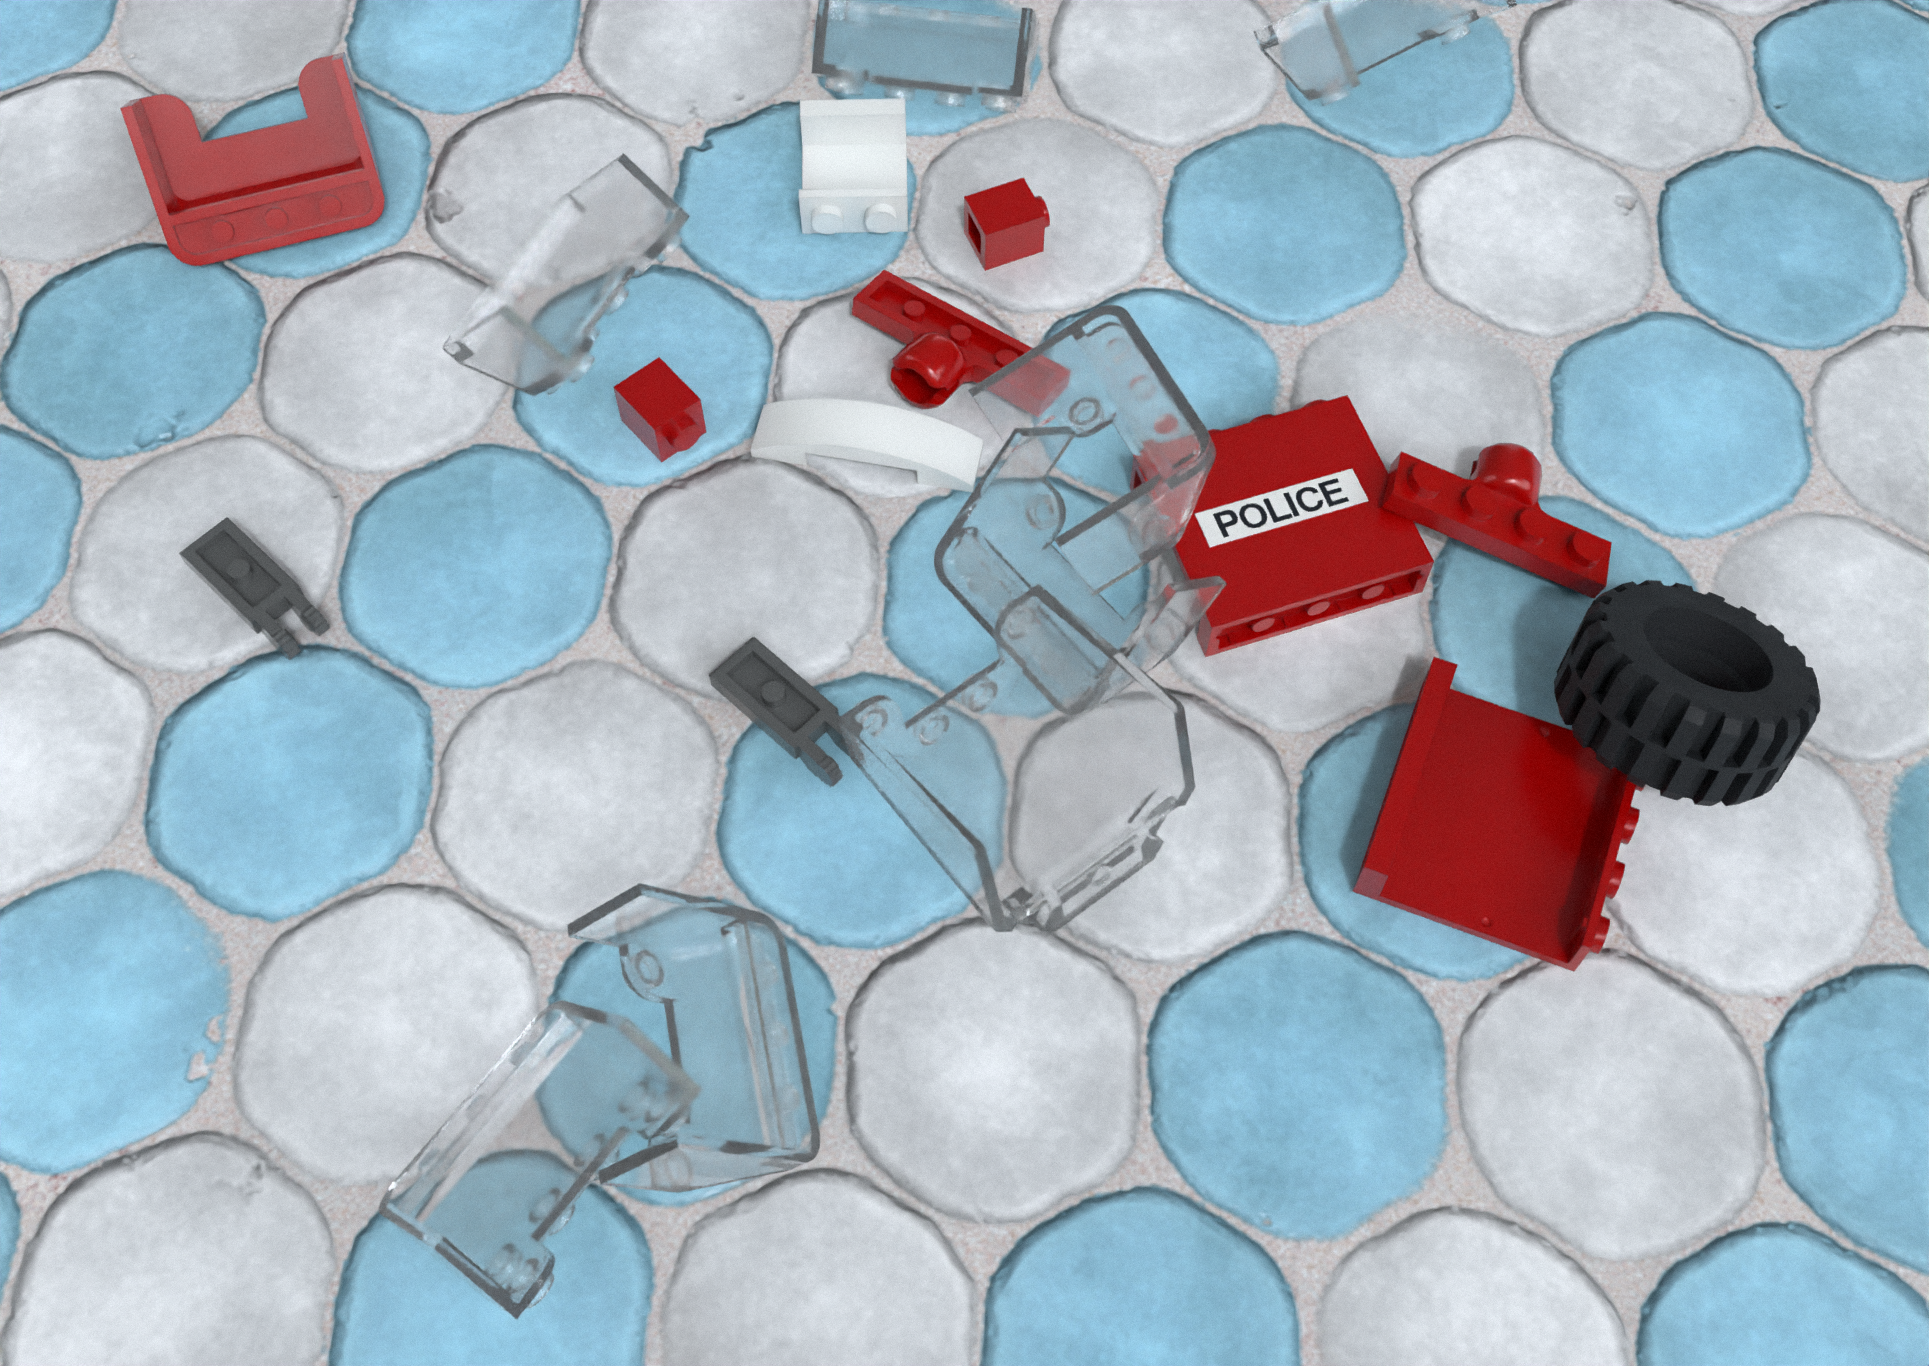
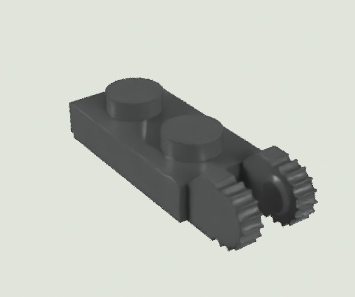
(251, 584)
(782, 706)

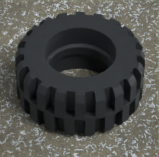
(1686, 693)

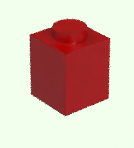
(1005, 223)
(660, 409)

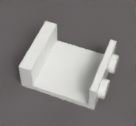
(853, 166)

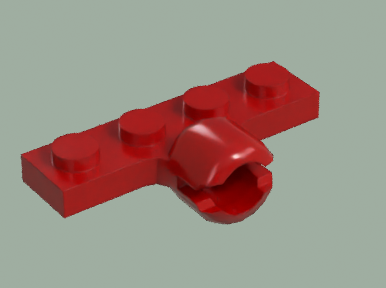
(941, 340)
(1499, 515)

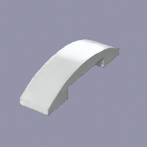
(869, 434)

